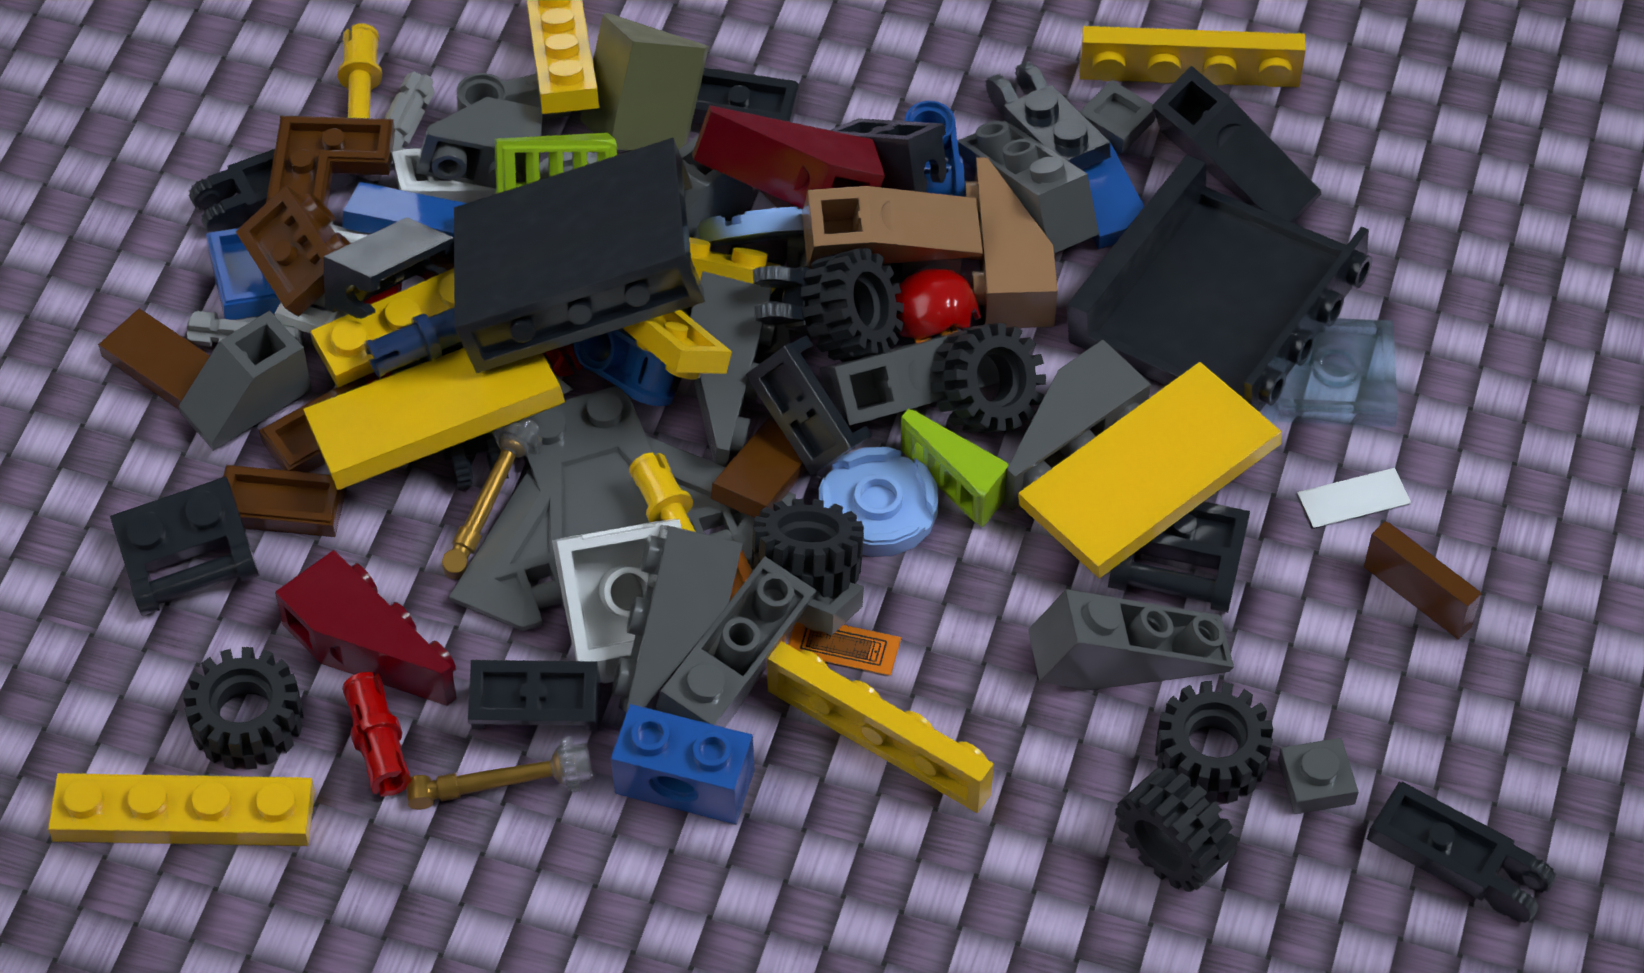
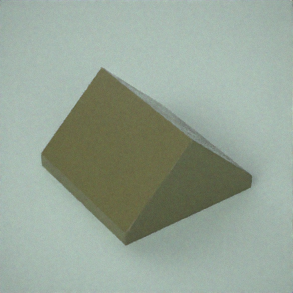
(644, 83)

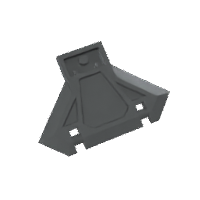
(578, 489)

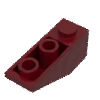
(785, 155)
(353, 629)

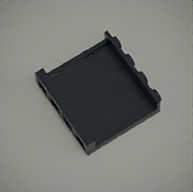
(573, 256)
(1216, 288)

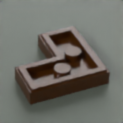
(317, 147)

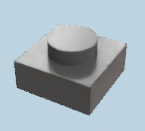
(1119, 115)
(833, 611)
(1318, 776)

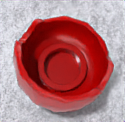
(935, 302)

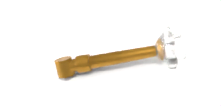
(515, 441)
(568, 764)

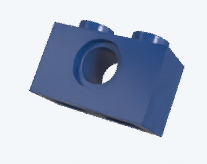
(683, 764)

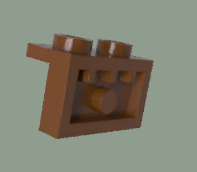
(290, 245)

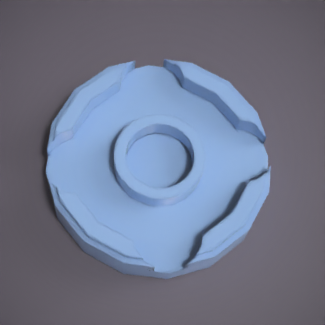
(752, 226)
(887, 494)

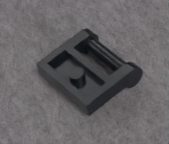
(178, 530)
(1204, 537)

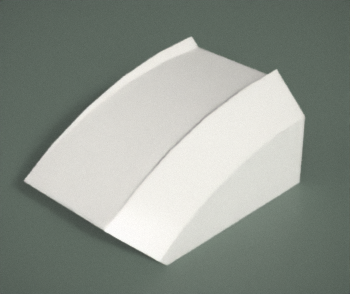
(598, 584)

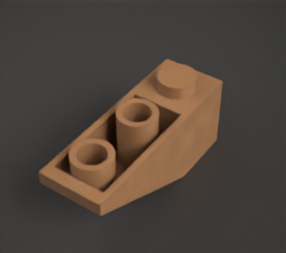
(891, 223)
(1017, 259)

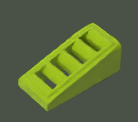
(555, 145)
(960, 468)

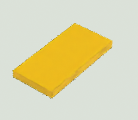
(426, 412)
(1149, 469)

